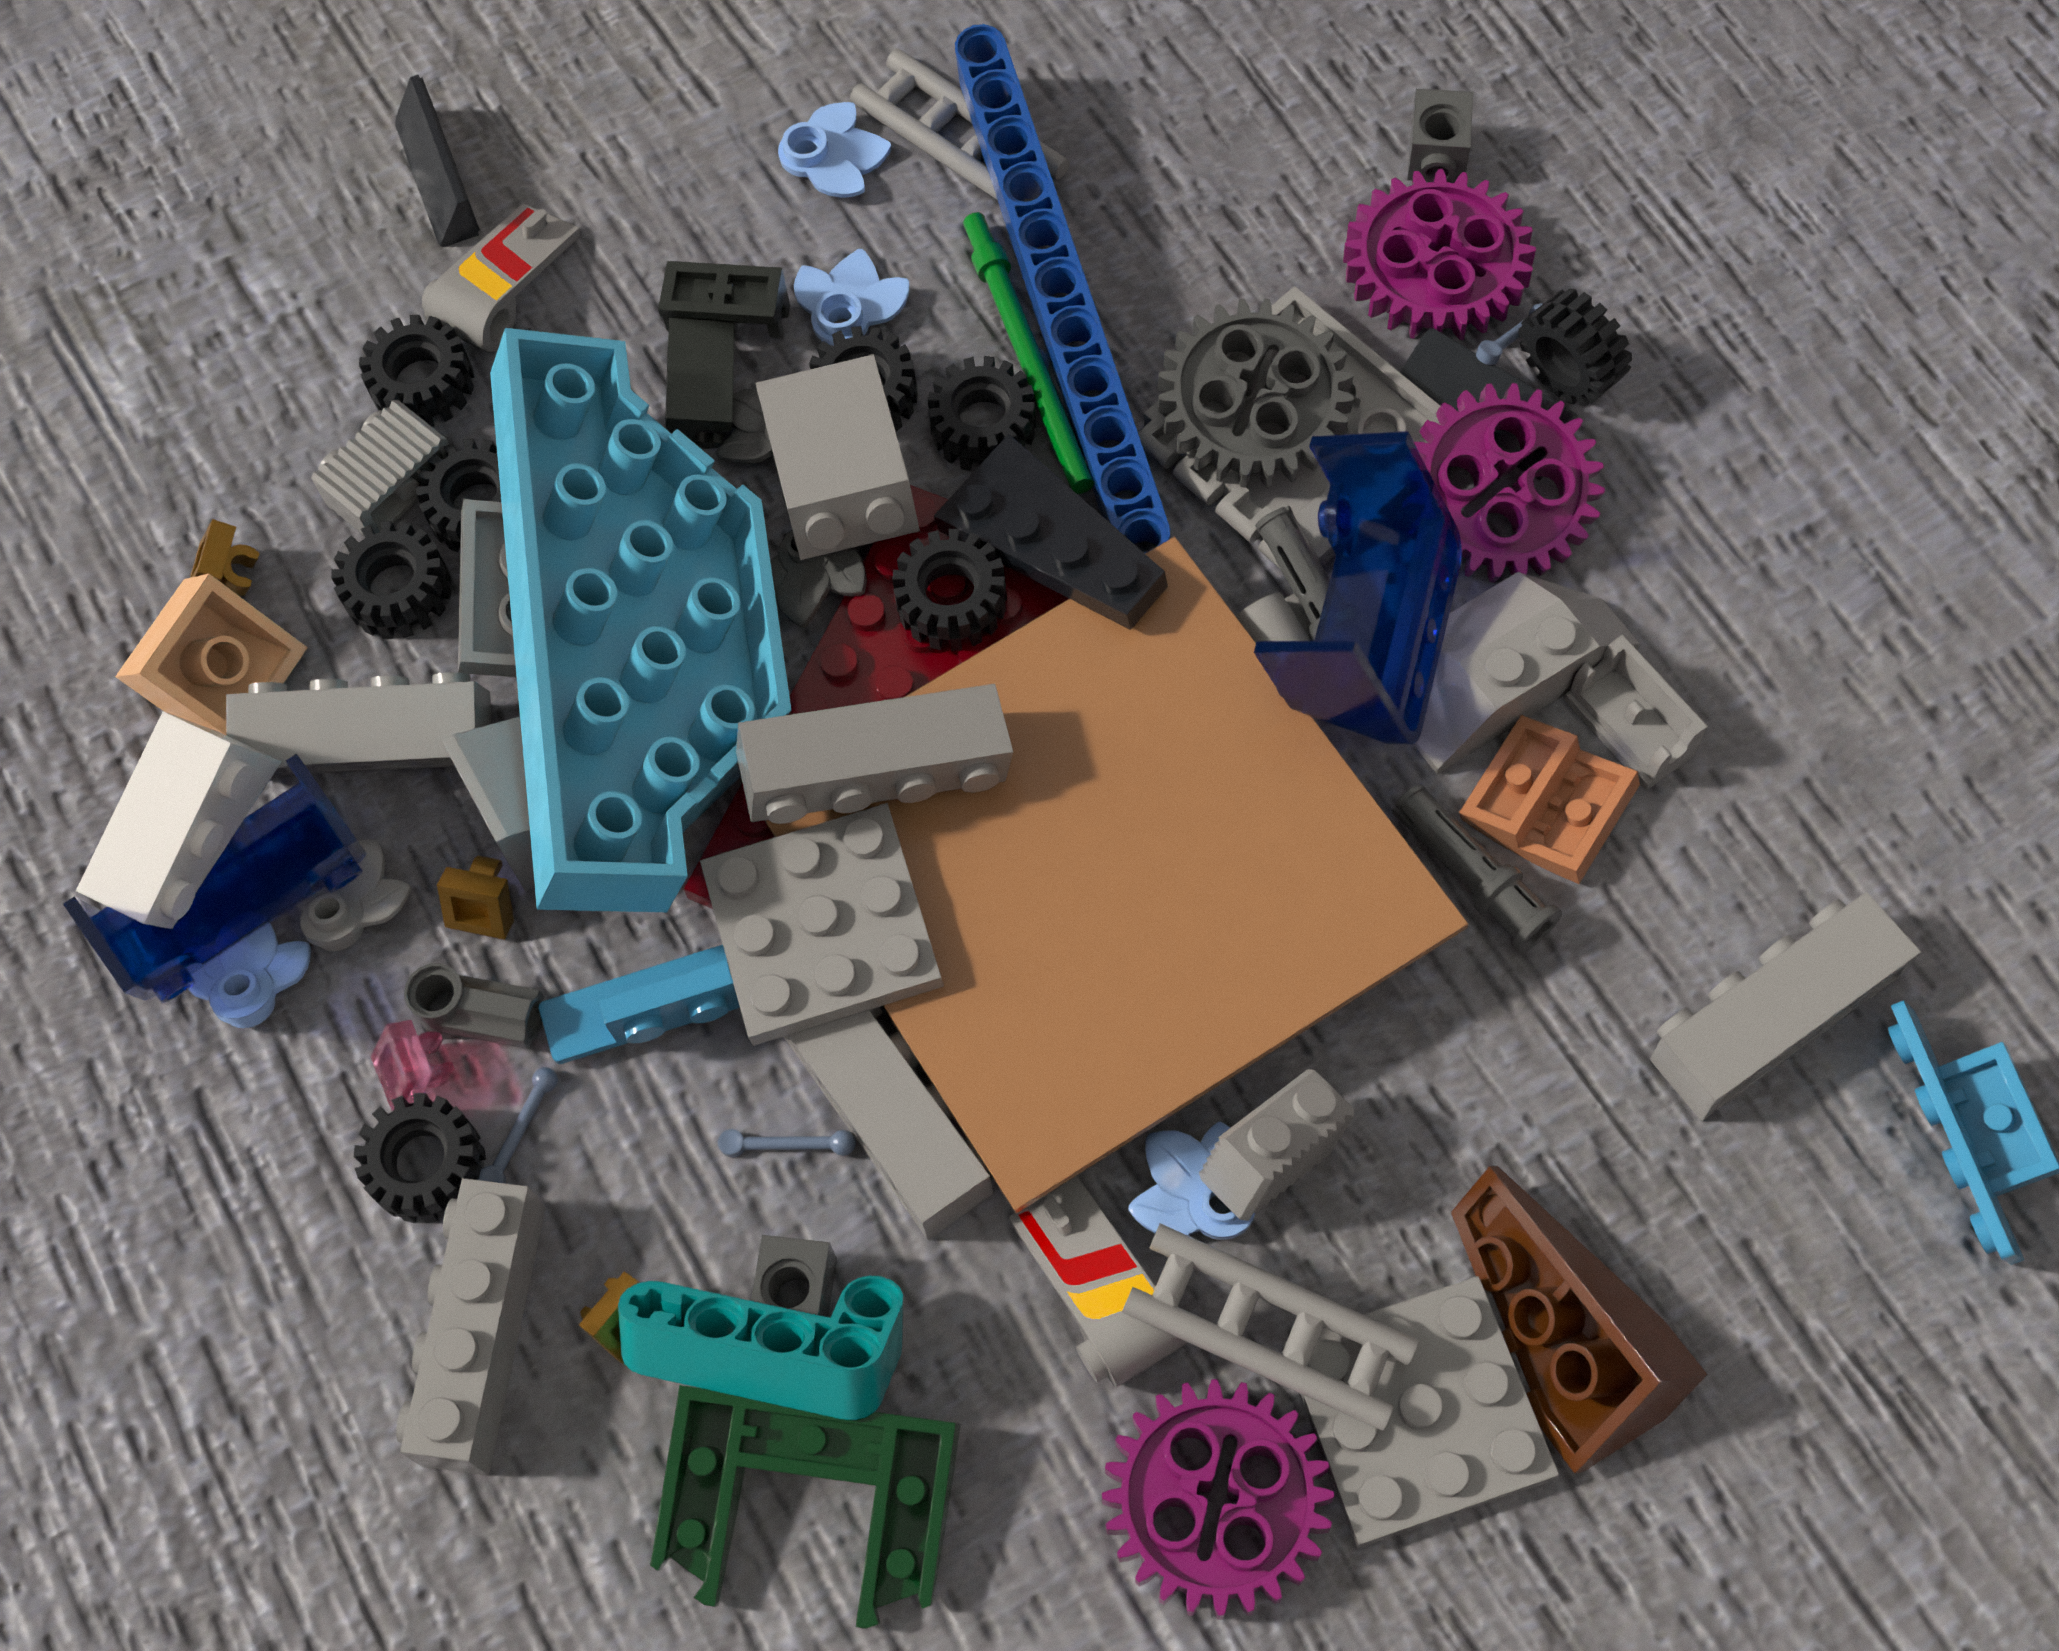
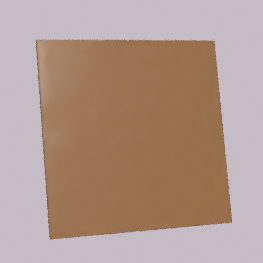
(1145, 888)

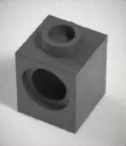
(1440, 133)
(795, 1259)

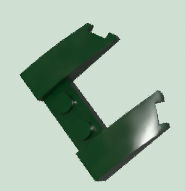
(724, 1433)

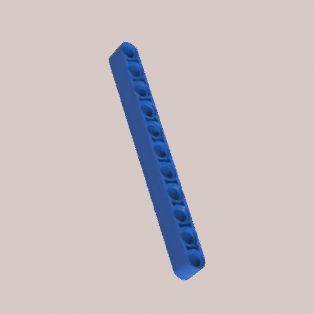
(1006, 127)

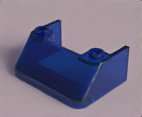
(1384, 596)
(264, 871)

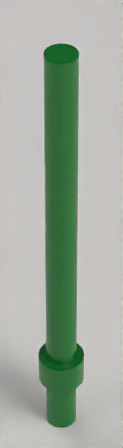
(994, 268)

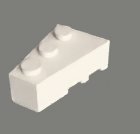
(174, 820)

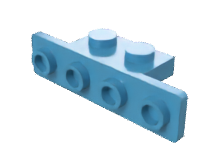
(639, 1005)
(1988, 1121)

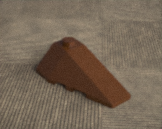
(1586, 1342)

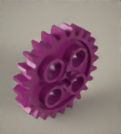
(1439, 255)
(1537, 523)
(1278, 1513)

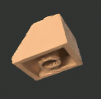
(205, 648)

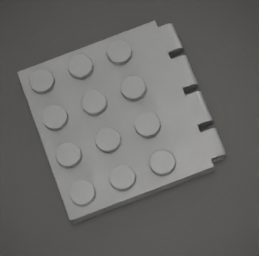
(1381, 404)

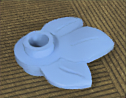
(837, 151)
(849, 293)
(249, 975)
(1180, 1196)

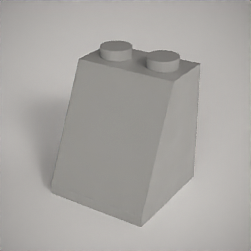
(837, 457)
(494, 774)

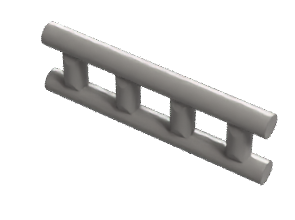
(925, 131)
(1312, 1313)

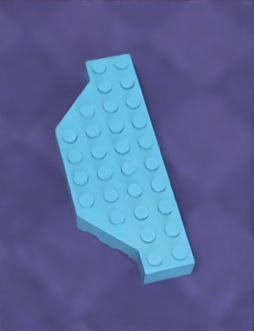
(632, 622)

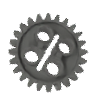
(1204, 374)

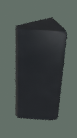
(434, 166)
(1448, 368)

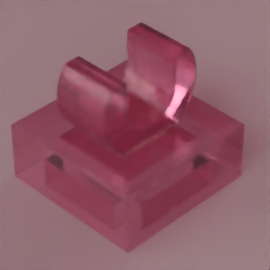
(403, 1062)

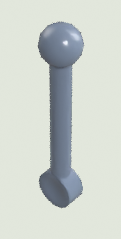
(1490, 351)
(544, 1081)
(734, 1144)

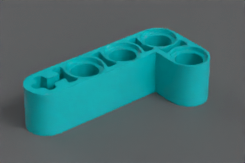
(766, 1350)

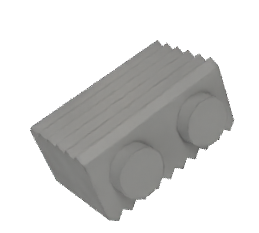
(380, 468)
(1276, 1144)

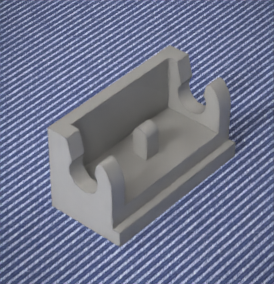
(1636, 713)

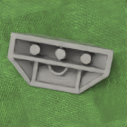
(1510, 659)

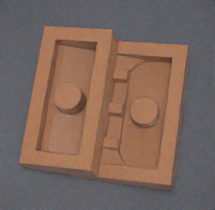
(1549, 799)

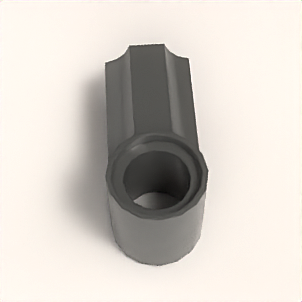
(478, 1007)

